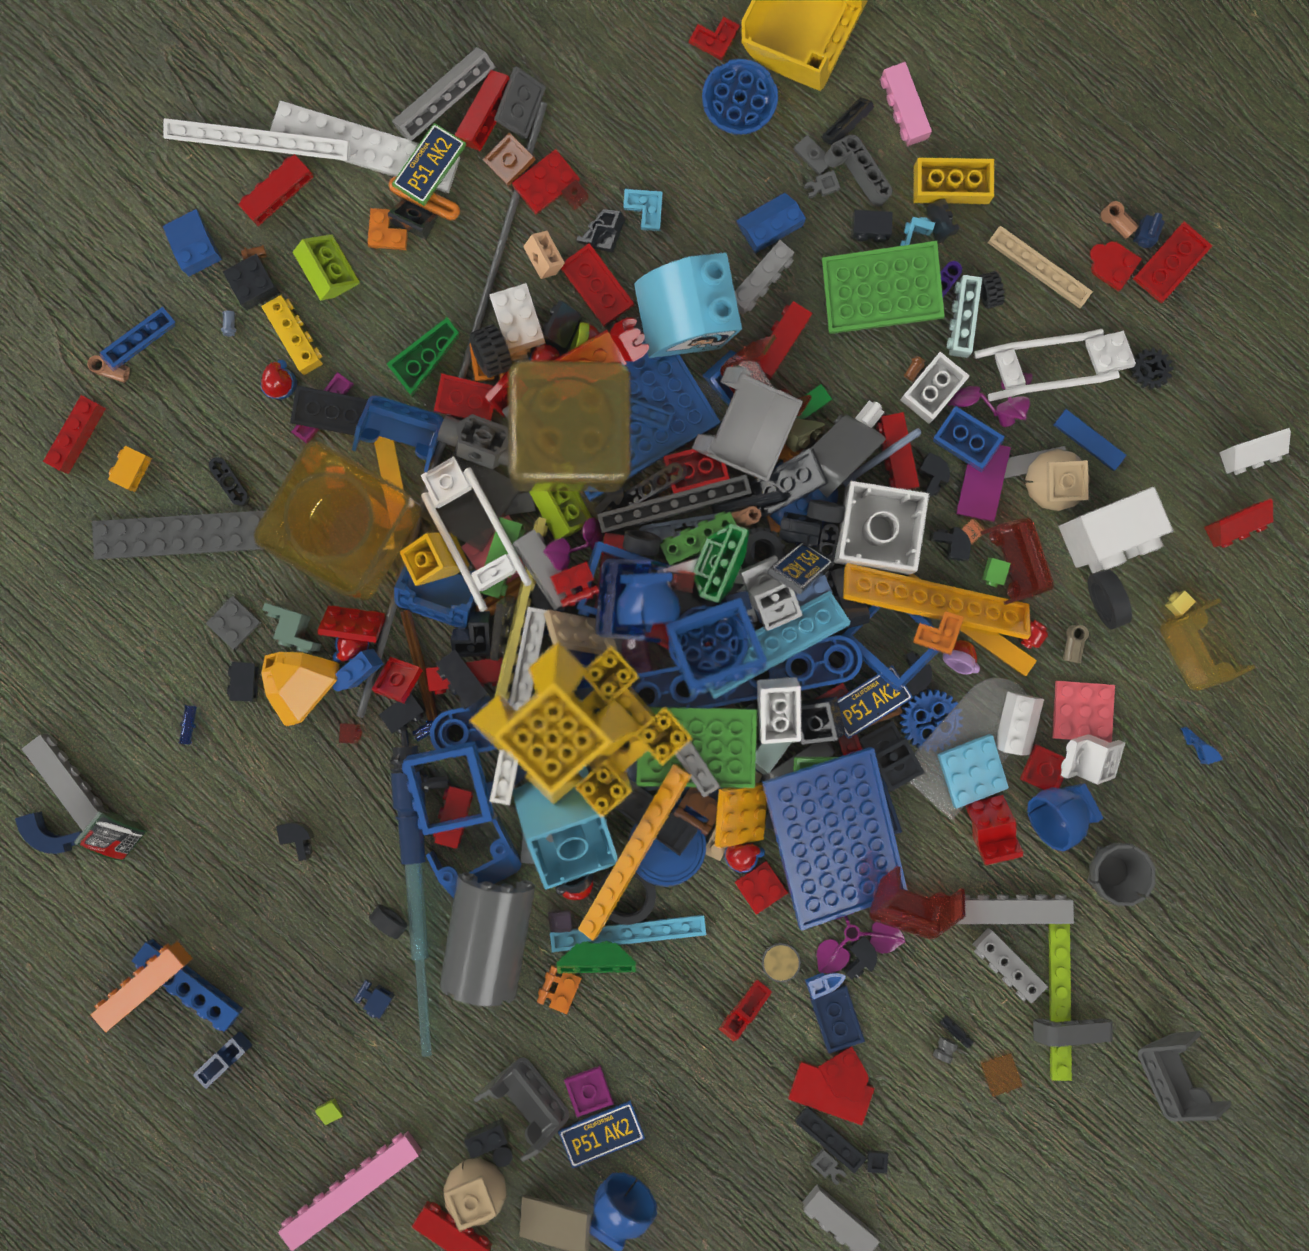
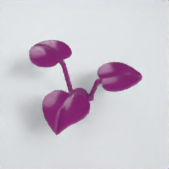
(1006, 411)
(559, 549)
(833, 957)

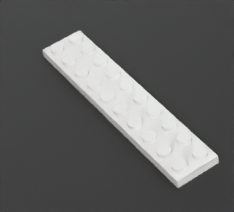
(367, 146)

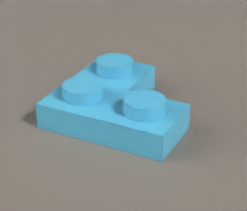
(649, 203)

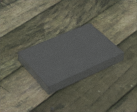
(520, 103)

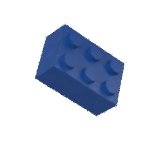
(968, 439)

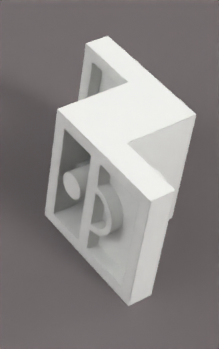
(1092, 759)

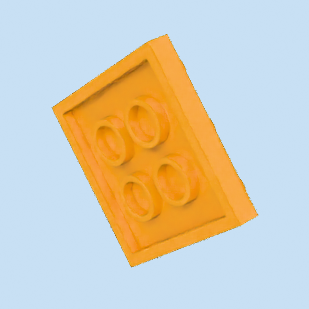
(740, 816)

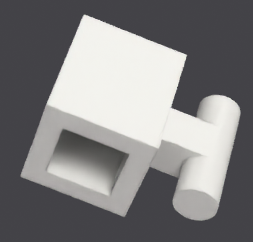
(870, 413)

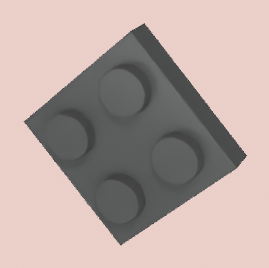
(233, 622)

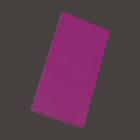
(982, 490)

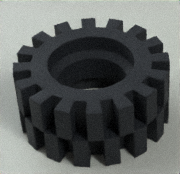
(992, 290)

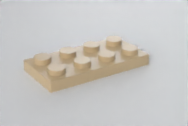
(576, 632)

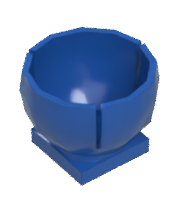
(647, 599)
(1063, 815)
(621, 1216)

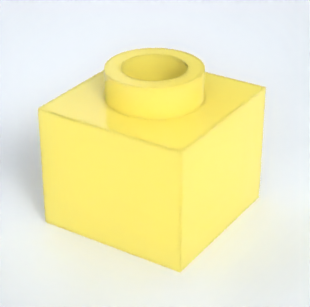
(1179, 602)

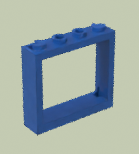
(615, 552)
(706, 617)
(895, 682)
(471, 751)

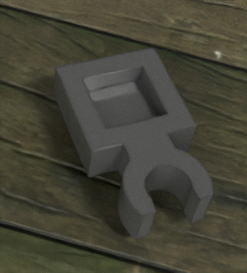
(825, 184)
(826, 1165)

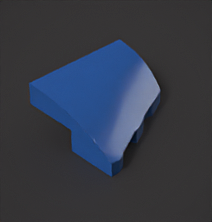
(1205, 752)

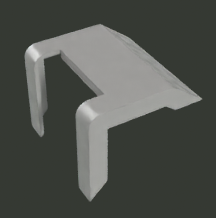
(752, 426)

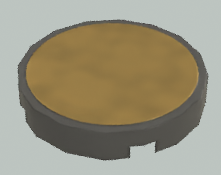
(781, 962)

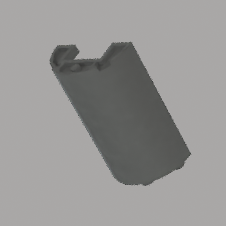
(486, 941)

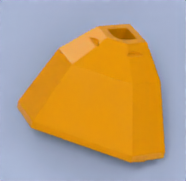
(296, 683)

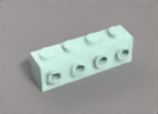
(965, 316)

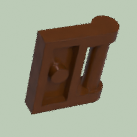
(704, 805)

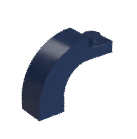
(37, 835)

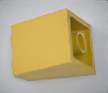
(430, 559)

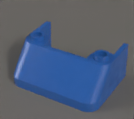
(399, 423)
(504, 864)

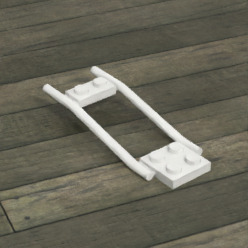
(1107, 353)
(448, 483)

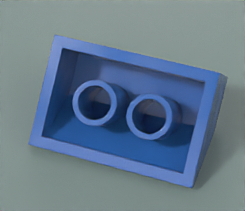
(771, 222)

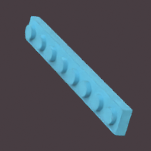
(635, 933)

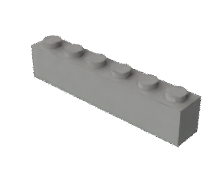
(443, 94)
(63, 779)
(1018, 910)

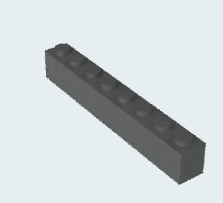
(674, 504)

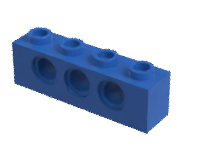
(137, 339)

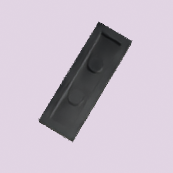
(848, 121)

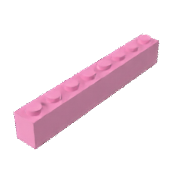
(350, 1190)

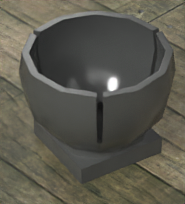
(1121, 873)

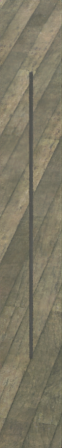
(462, 374)

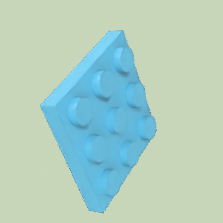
(973, 771)

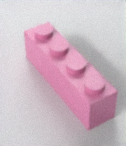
(906, 104)

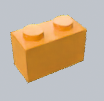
(129, 468)

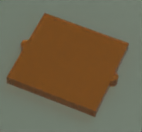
(1001, 1074)

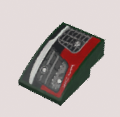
(110, 836)

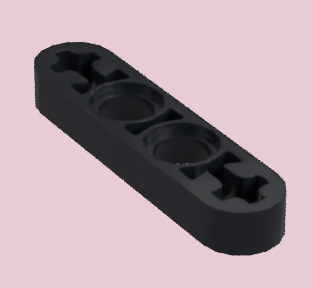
(653, 481)

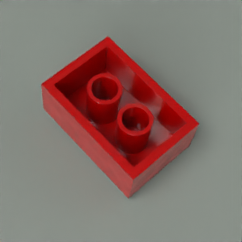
(700, 470)

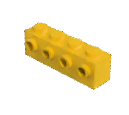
(292, 334)

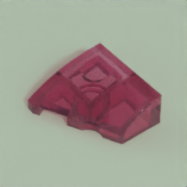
(636, 655)

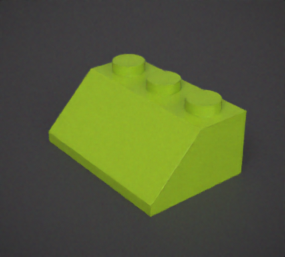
(325, 266)
(563, 511)

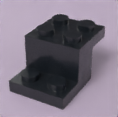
(894, 756)

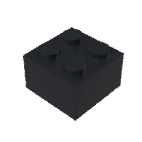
(251, 282)
(821, 720)

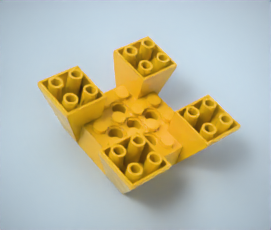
(659, 733)
(590, 735)

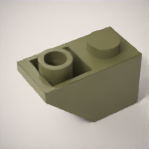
(804, 433)

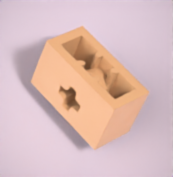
(543, 254)

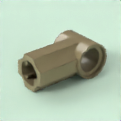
(1074, 647)

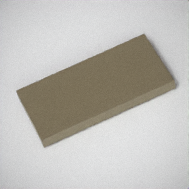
(554, 1224)

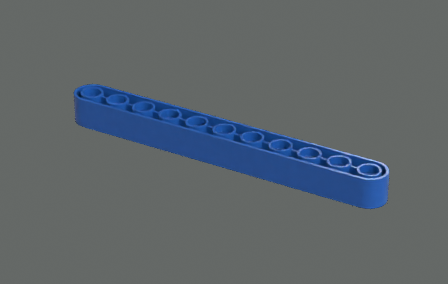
(664, 684)

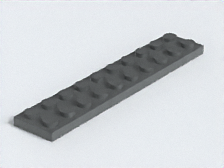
(175, 535)

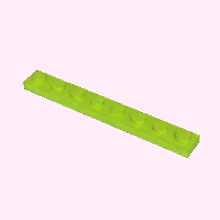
(1060, 997)

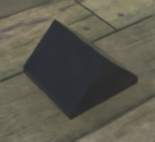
(413, 218)

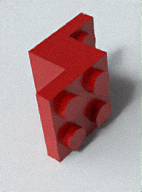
(994, 830)

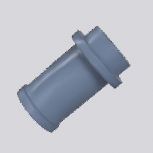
(228, 323)

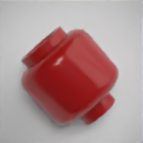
(1038, 635)

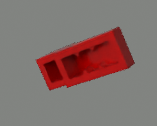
(745, 1011)

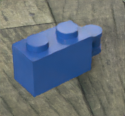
(357, 670)

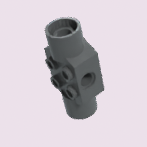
(477, 440)

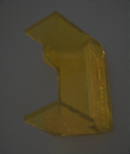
(1191, 653)

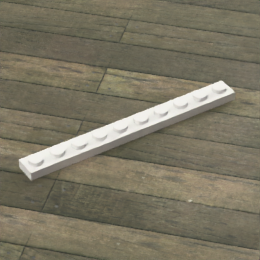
(256, 139)
(520, 694)

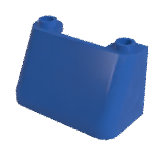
(442, 600)

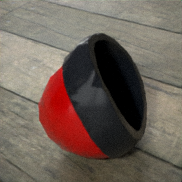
(577, 888)

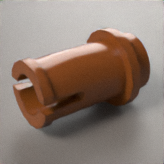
(260, 251)
(914, 369)

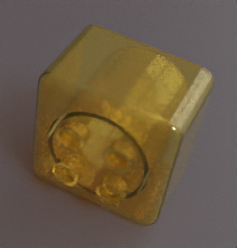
(569, 426)
(337, 522)

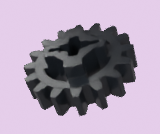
(1159, 365)

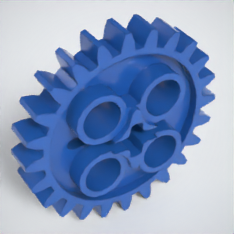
(926, 704)

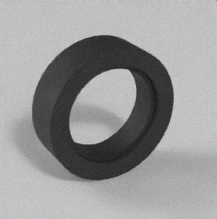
(1109, 599)
(638, 915)

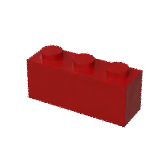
(456, 806)

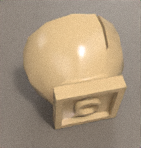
(1058, 480)
(474, 1192)

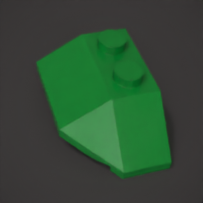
(720, 562)
(596, 958)

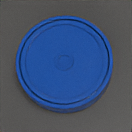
(668, 869)

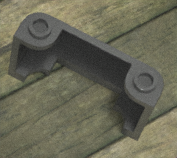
(845, 450)

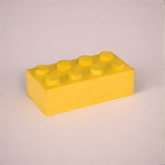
(954, 179)

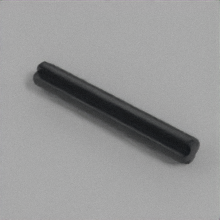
(748, 502)

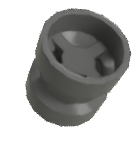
(945, 1050)

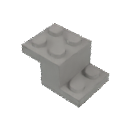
(770, 597)

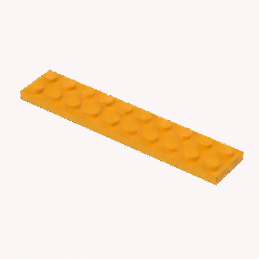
(933, 599)

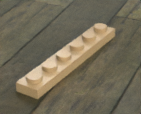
(1040, 267)

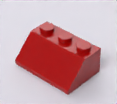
(1241, 524)

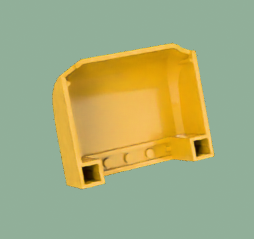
(800, 36)

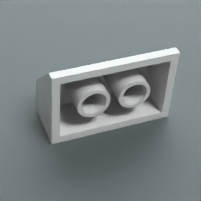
(1256, 452)
(1018, 723)

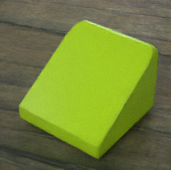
(329, 1111)

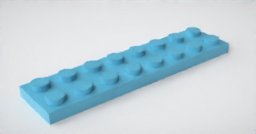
(819, 620)

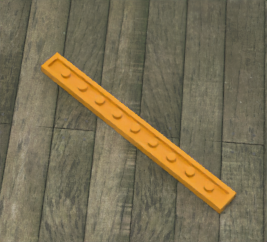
(634, 851)

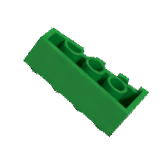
(422, 356)

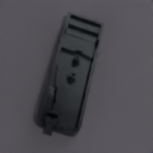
(674, 833)

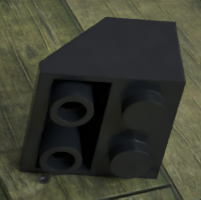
(562, 326)

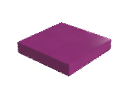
(588, 1091)

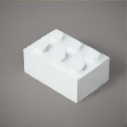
(517, 318)
(934, 387)
(779, 710)

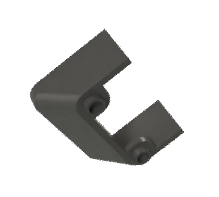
(1171, 1082)
(533, 1099)

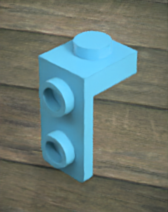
(920, 225)

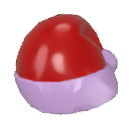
(962, 658)

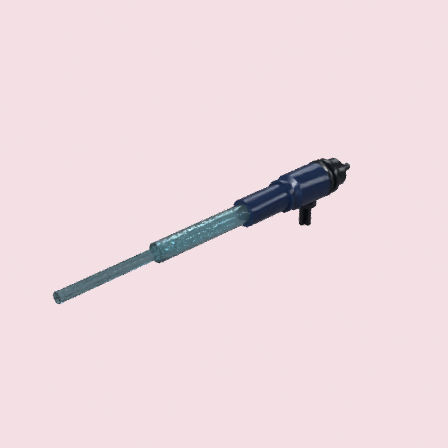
(412, 856)

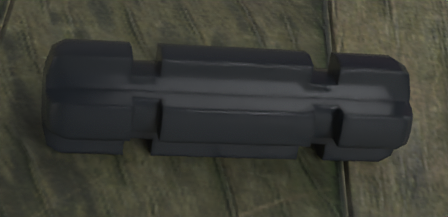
(956, 1031)

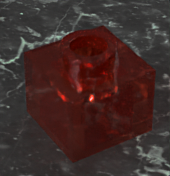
(574, 200)
(683, 581)
(350, 733)

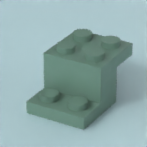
(291, 628)

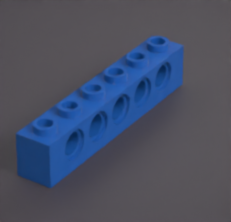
(198, 985)

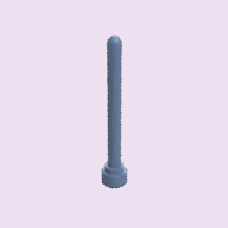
(883, 455)

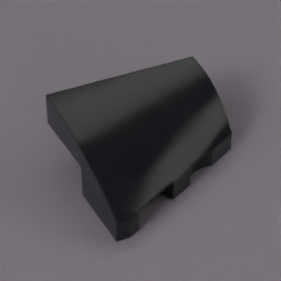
(942, 217)
(604, 231)

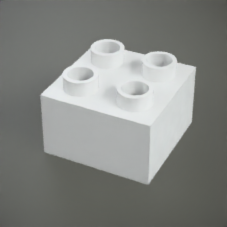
(1125, 526)
(881, 528)

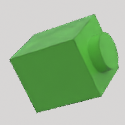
(995, 572)

